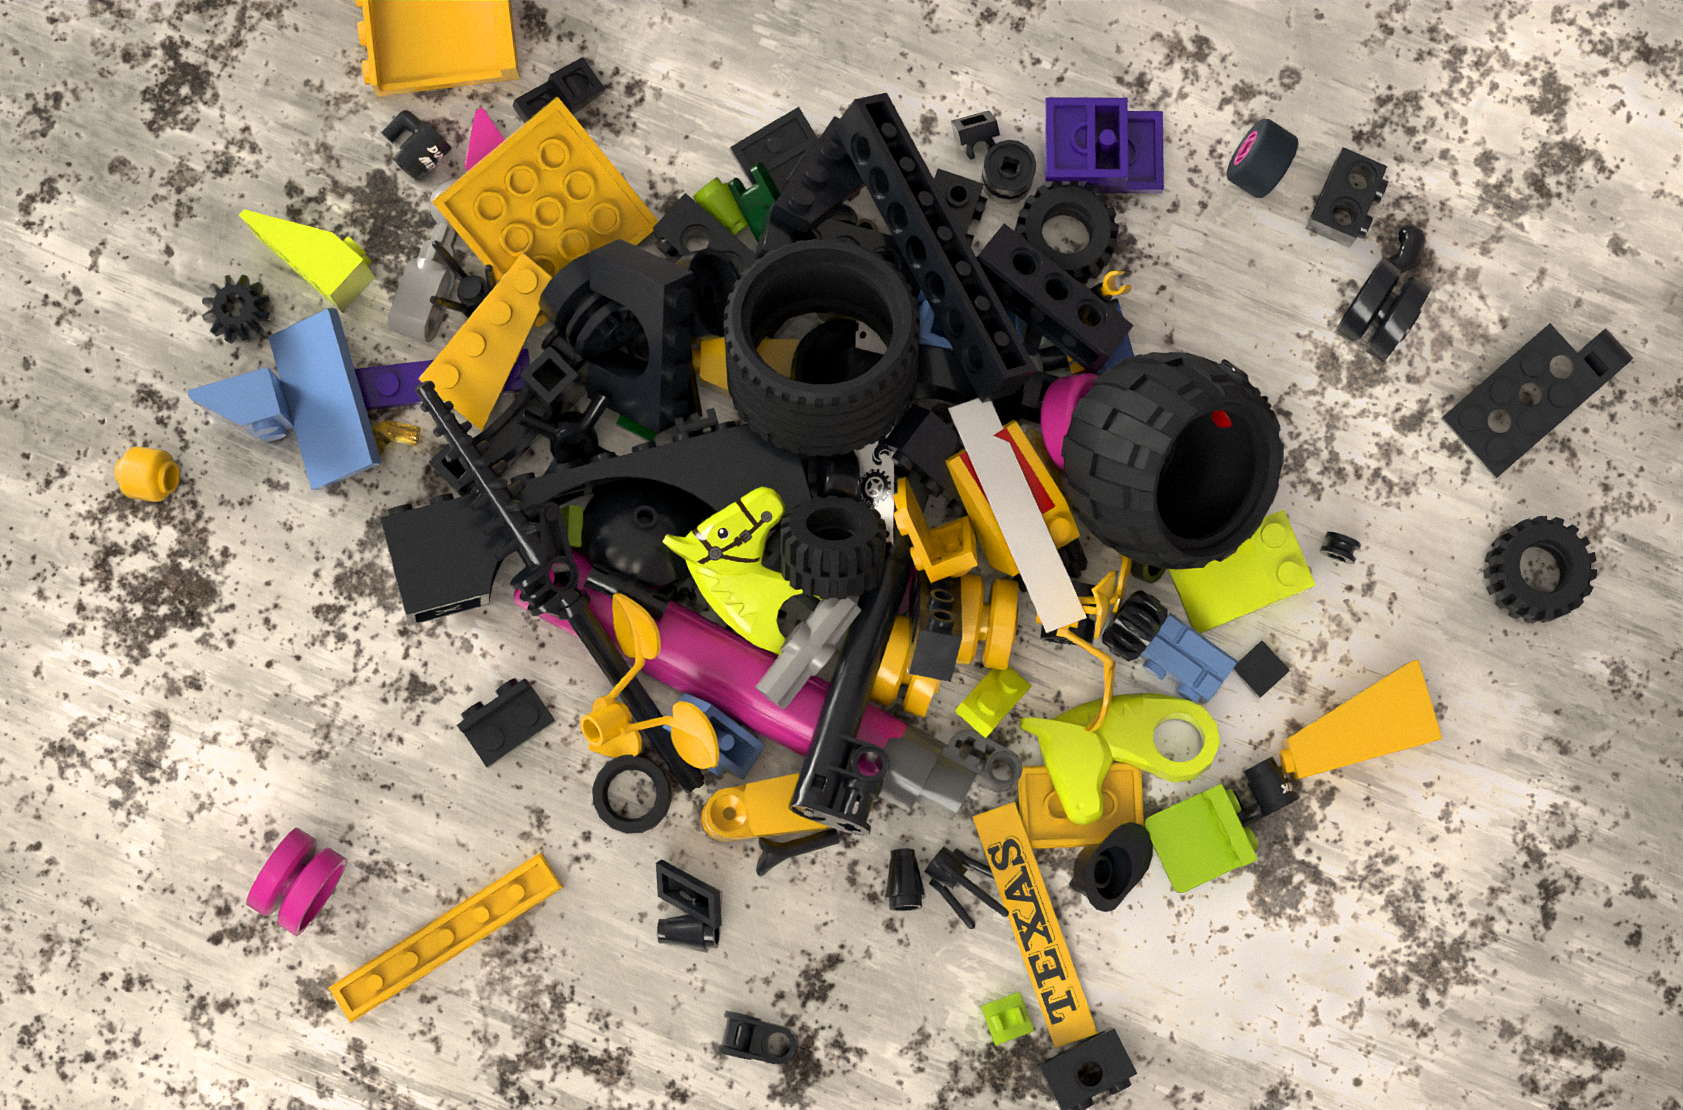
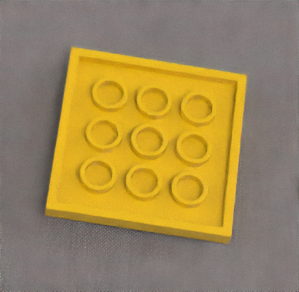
(544, 197)

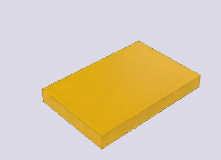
(1049, 825)

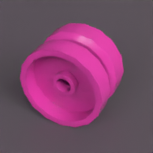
(296, 881)

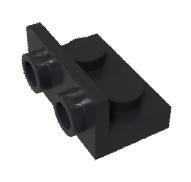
(505, 721)

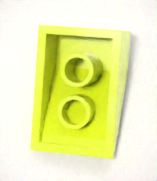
(325, 261)
(1253, 578)

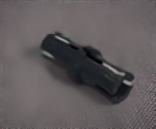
(609, 582)

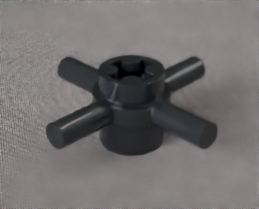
(567, 429)

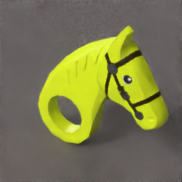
(727, 566)

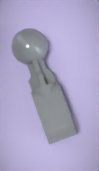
(425, 277)

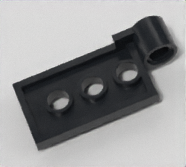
(1560, 397)

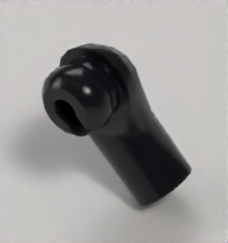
(1411, 247)

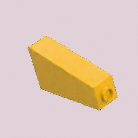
(1371, 724)

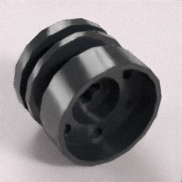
(587, 317)

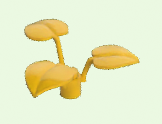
(1104, 594)
(609, 723)

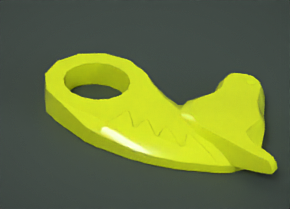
(1082, 758)

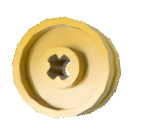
(988, 621)
(895, 670)

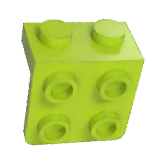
(1201, 838)

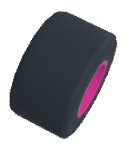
(1262, 158)

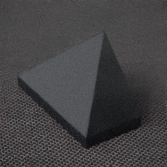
(689, 894)

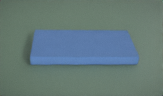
(324, 399)

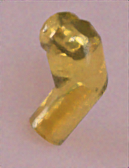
(393, 431)

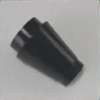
(904, 881)
(687, 933)

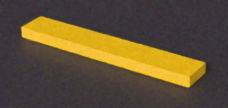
(445, 937)

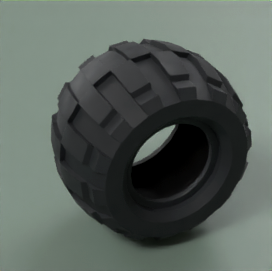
(1213, 480)

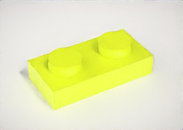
(992, 699)

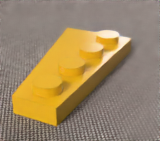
(485, 349)

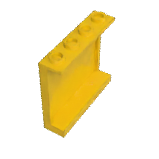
(436, 44)

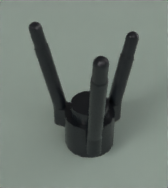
(471, 289)
(948, 869)

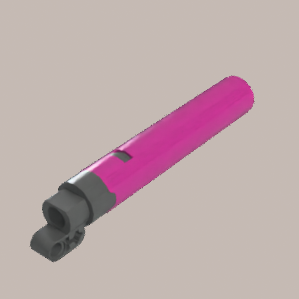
(725, 668)

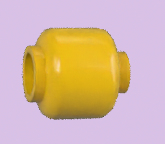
(147, 474)

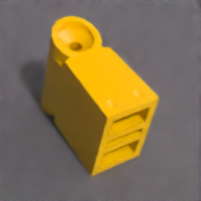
(755, 811)

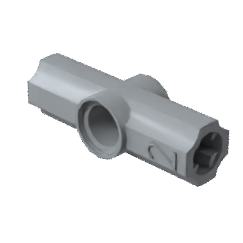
(807, 650)

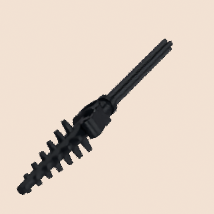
(543, 544)

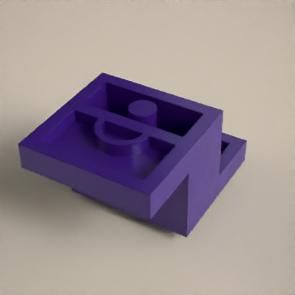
(1104, 144)

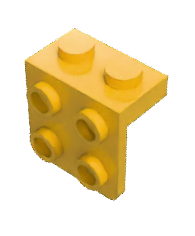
(941, 550)

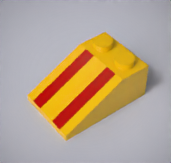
(1043, 488)

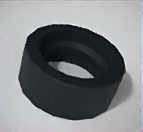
(602, 784)

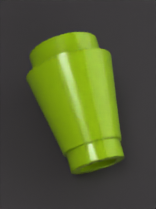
(720, 204)

